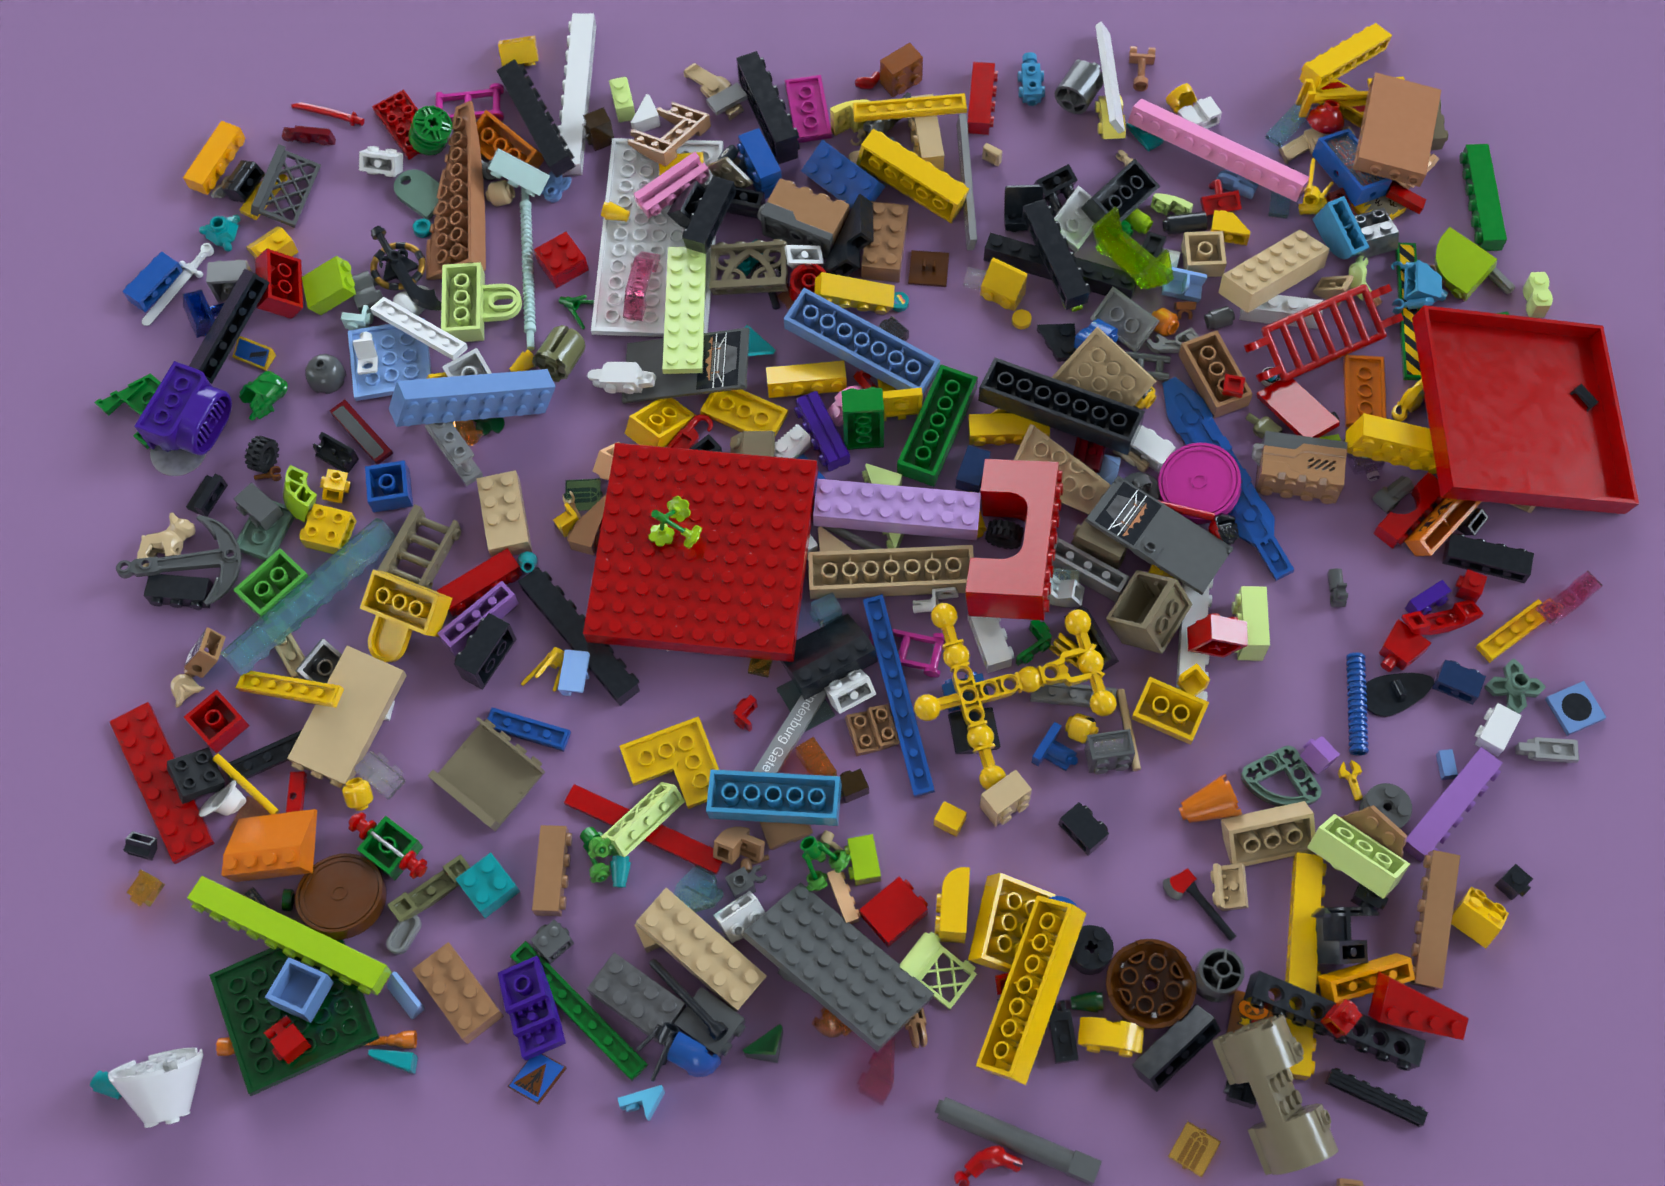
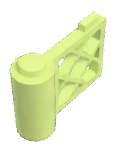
(922, 958)

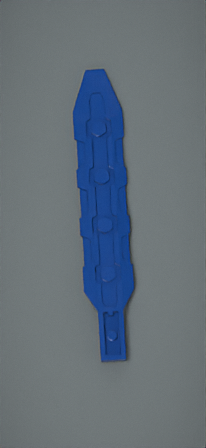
(1253, 517)

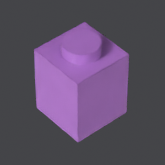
(1319, 754)

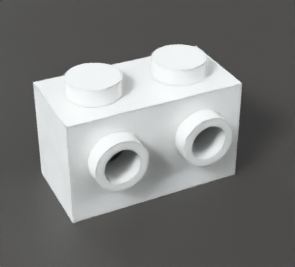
(379, 161)
(850, 691)
(739, 916)

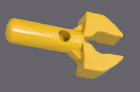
(1352, 778)

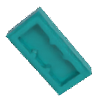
(1148, 140)

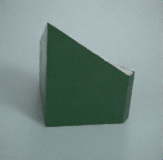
(766, 1047)

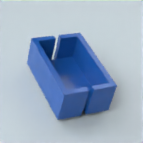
(760, 161)

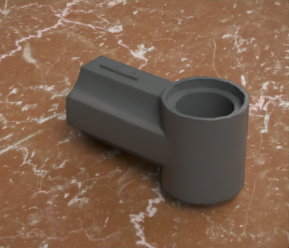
(1390, 497)

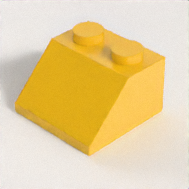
(521, 49)
(274, 240)
(1004, 284)

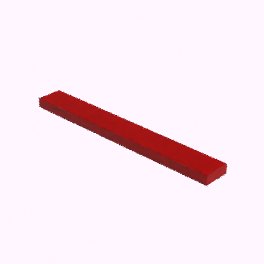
(661, 837)

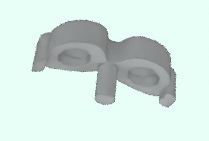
(217, 192)

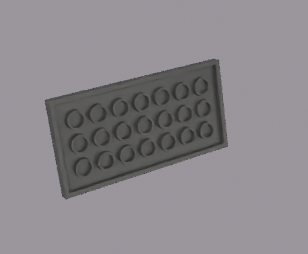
(838, 966)

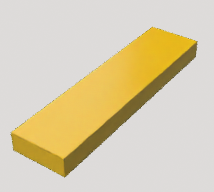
(1511, 632)

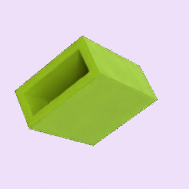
(328, 285)

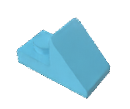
(648, 1098)

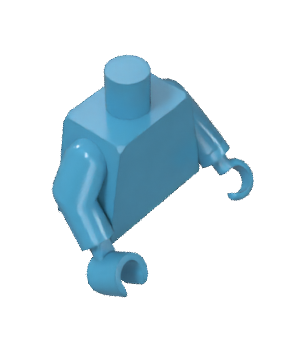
(1421, 286)

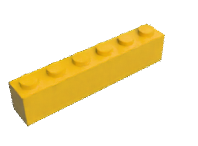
(1346, 56)

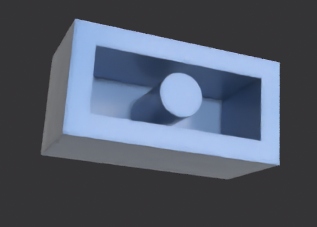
(1446, 764)

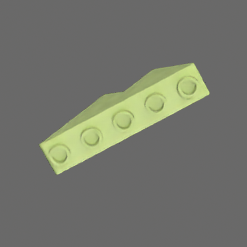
(882, 476)

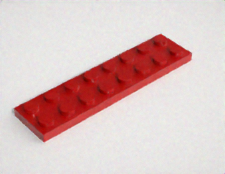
(147, 756)

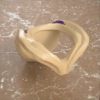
(183, 687)

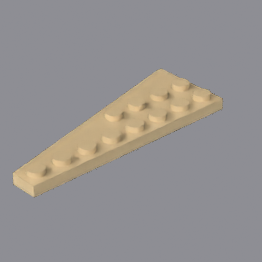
(1081, 485)

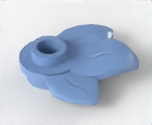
(555, 186)

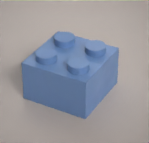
(299, 989)

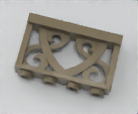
(743, 251)

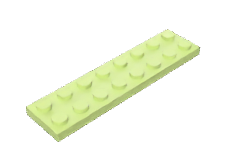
(684, 311)

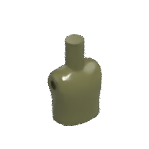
(1262, 425)

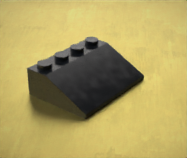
(829, 655)

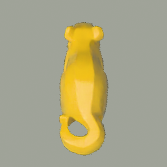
(1409, 402)

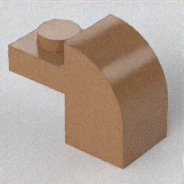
(737, 842)

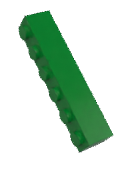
(1483, 197)

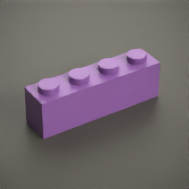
(497, 601)

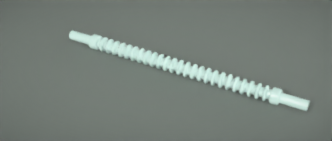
(527, 265)

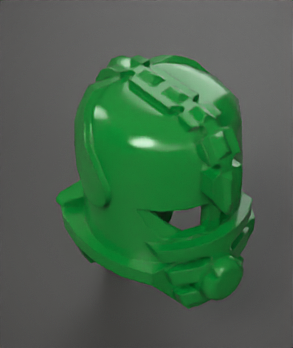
(263, 393)

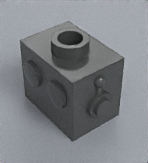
(552, 941)

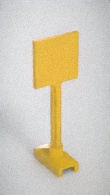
(1309, 96)

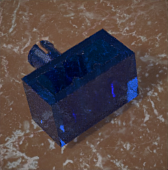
(199, 312)

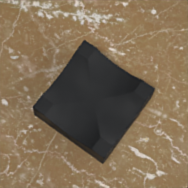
(195, 775)

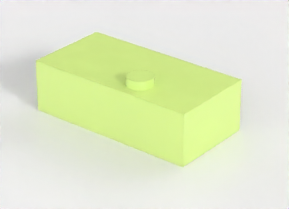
(1358, 856)

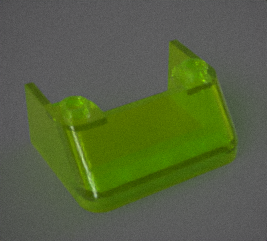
(1129, 255)

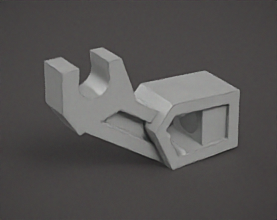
(1170, 346)

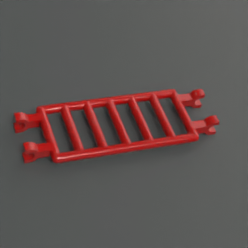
(1332, 353)

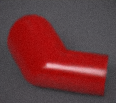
(867, 82)

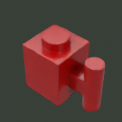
(288, 1042)

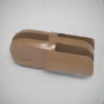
(917, 1029)

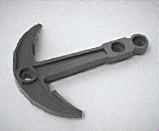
(214, 558)

